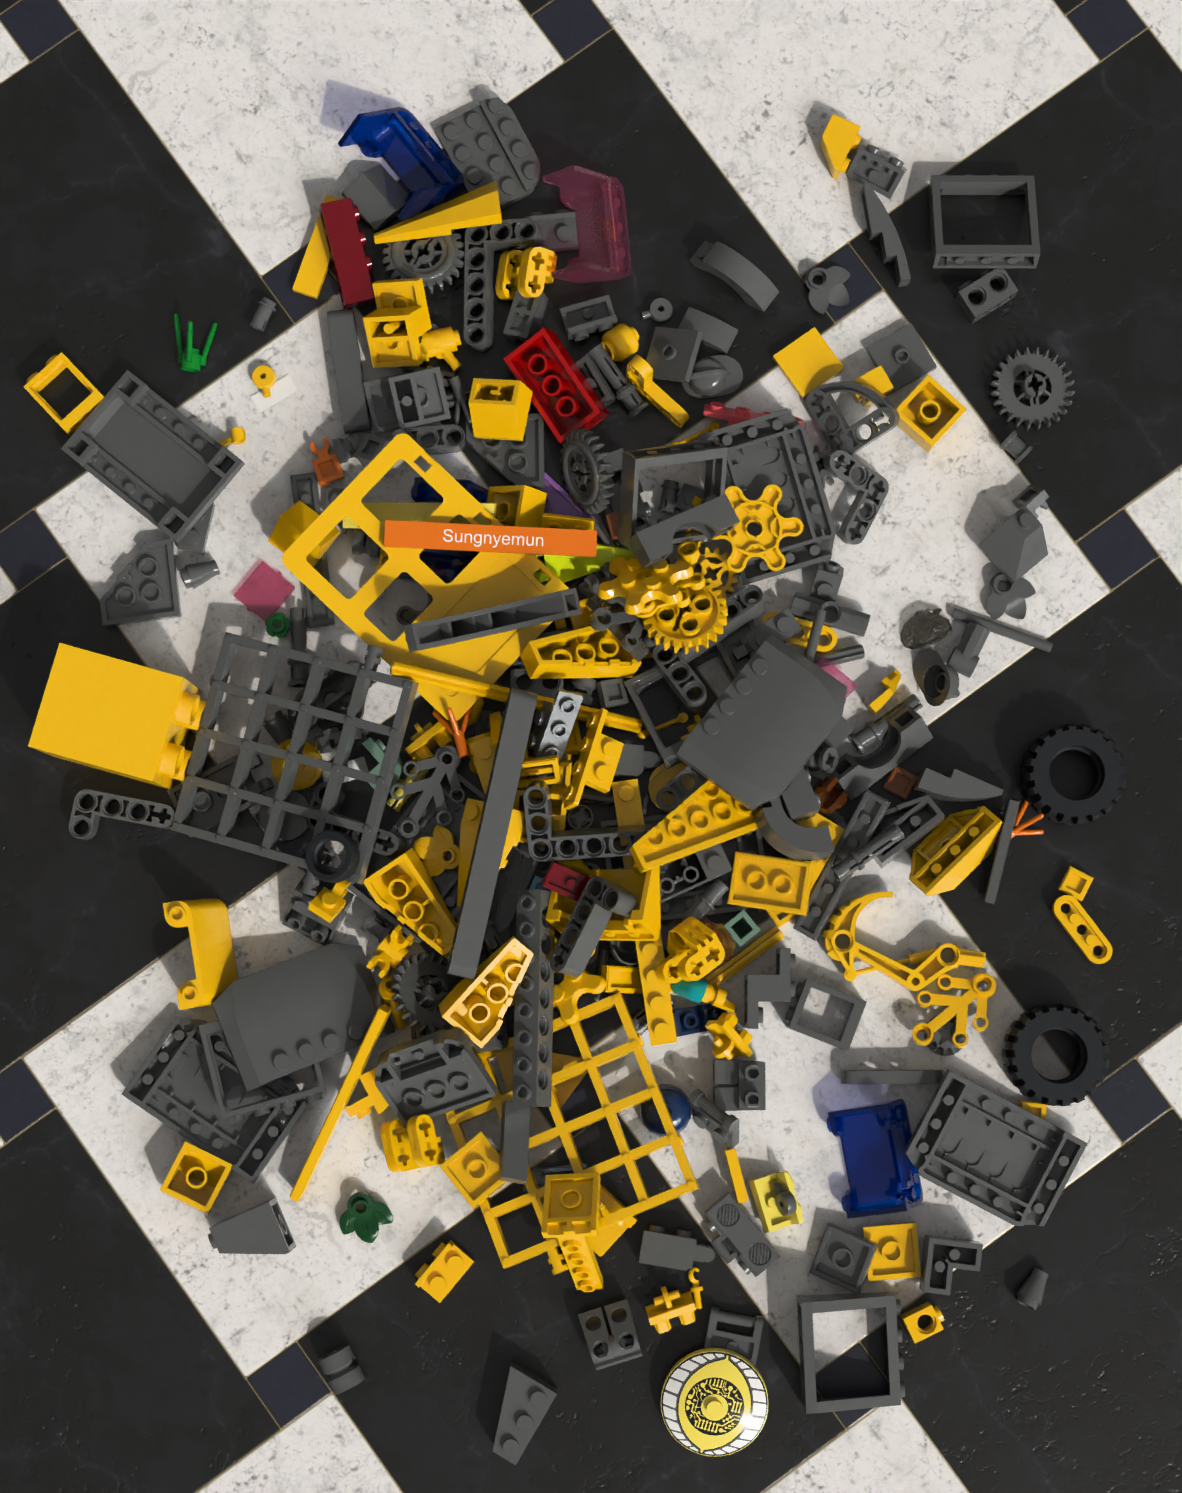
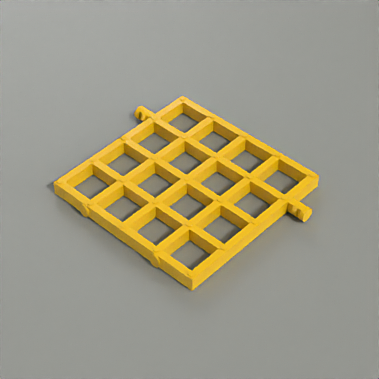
(563, 1130)

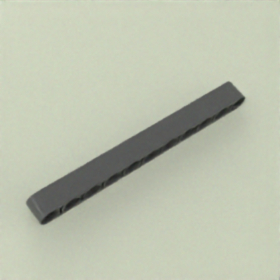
(491, 833)

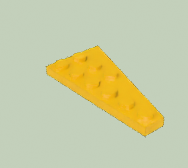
(696, 824)

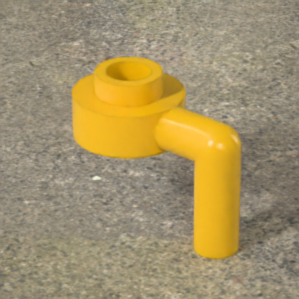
(386, 995)

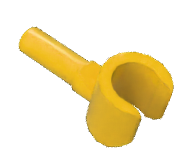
(237, 437)

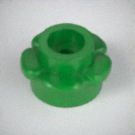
(284, 625)

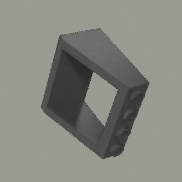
(841, 1302)

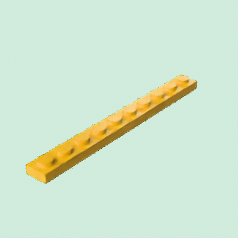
(649, 953)

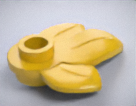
(434, 850)

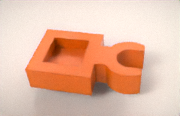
(326, 466)

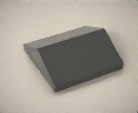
(376, 196)

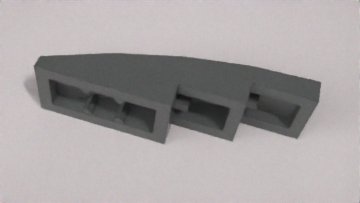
(882, 228)

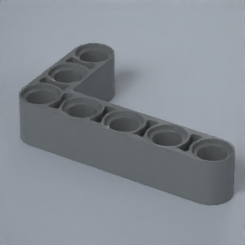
(485, 272)
(678, 665)
(579, 836)

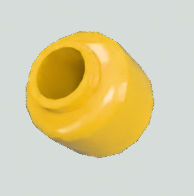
(620, 342)

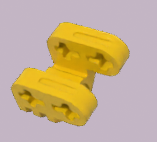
(530, 266)
(692, 938)
(423, 1149)

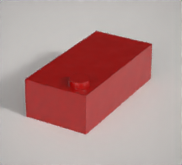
(556, 383)

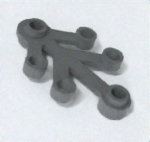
(608, 619)
(431, 787)

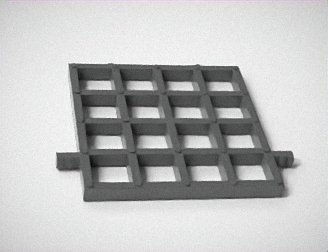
(294, 756)

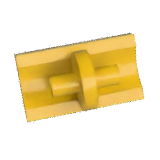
(428, 739)
(727, 1040)
(670, 1306)

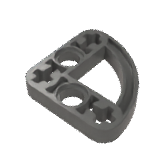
(851, 433)

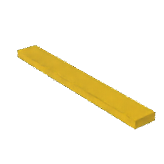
(340, 1102)

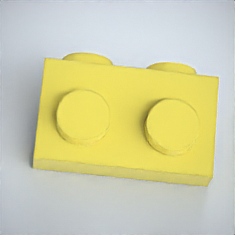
(764, 1199)

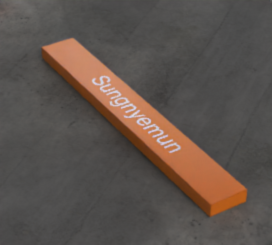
(490, 538)

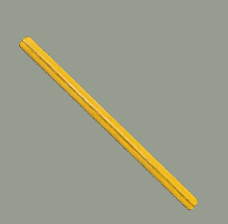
(499, 693)

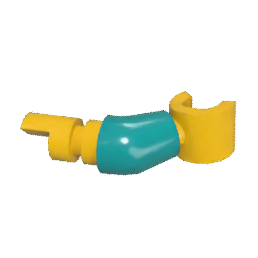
(702, 991)

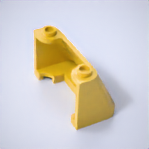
(641, 925)
(210, 947)

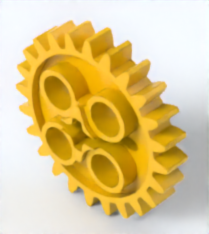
(705, 622)

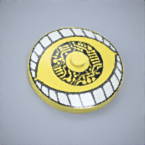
(714, 1402)

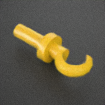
(696, 1288)

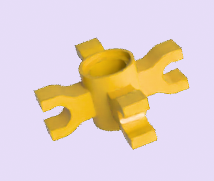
(391, 952)

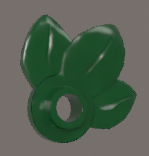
(364, 1221)

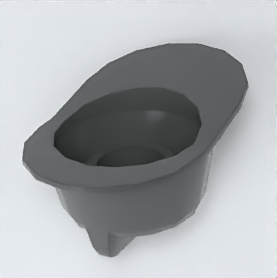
(714, 377)
(935, 678)

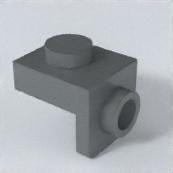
(827, 581)

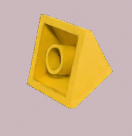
(293, 524)

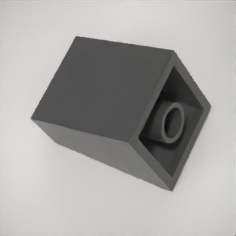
(253, 1232)

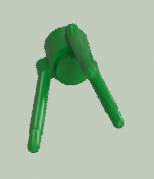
(190, 359)

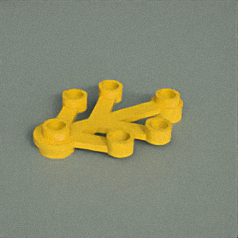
(687, 552)
(956, 1006)

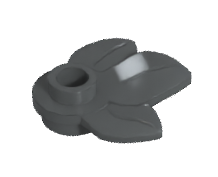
(831, 289)
(1010, 600)

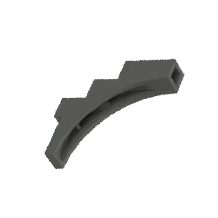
(492, 620)

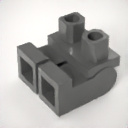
(750, 1080)
(611, 1348)

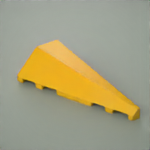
(469, 210)

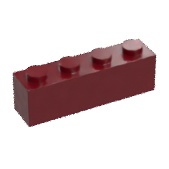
(347, 252)

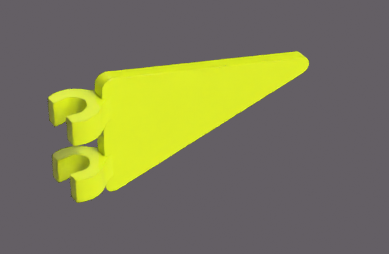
(573, 567)

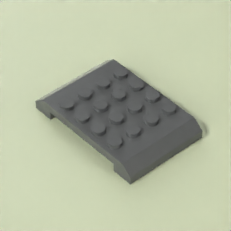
(152, 456)

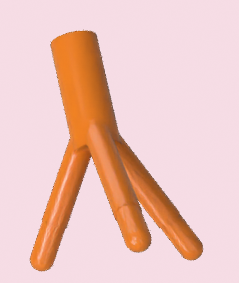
(454, 730)
(1018, 829)

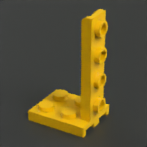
(571, 1217)

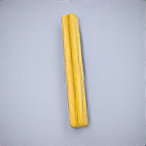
(745, 957)

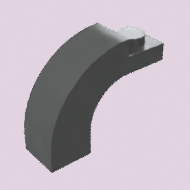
(737, 272)
(791, 839)

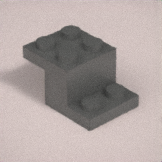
(407, 399)
(769, 988)

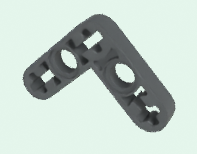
(864, 489)

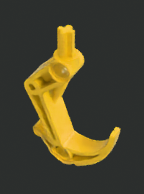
(929, 962)

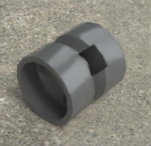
(342, 1370)

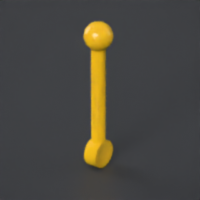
(714, 425)
(682, 718)

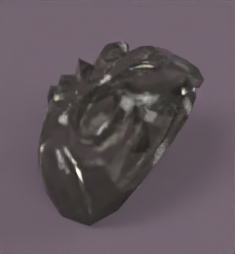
(925, 629)

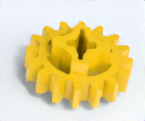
(721, 568)

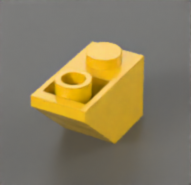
(837, 142)

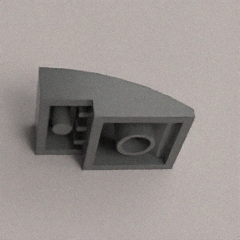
(954, 787)

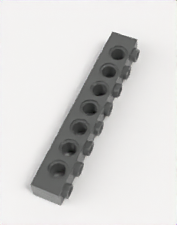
(534, 1004)

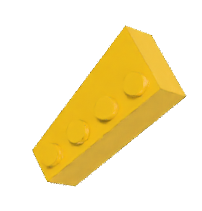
(578, 655)

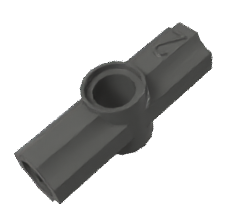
(846, 618)

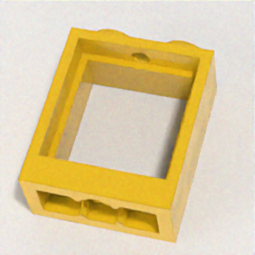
(40, 380)

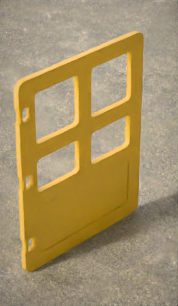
(483, 583)

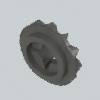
(946, 1047)

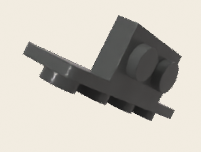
(554, 727)

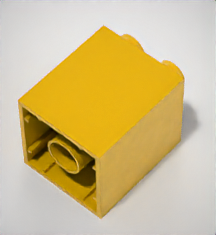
(117, 717)

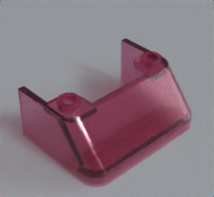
(599, 225)

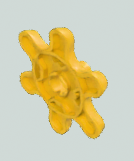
(772, 529)
(638, 592)
(571, 988)

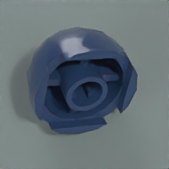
(678, 1107)

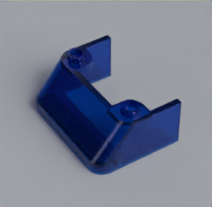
(410, 154)

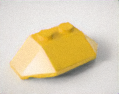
(954, 850)

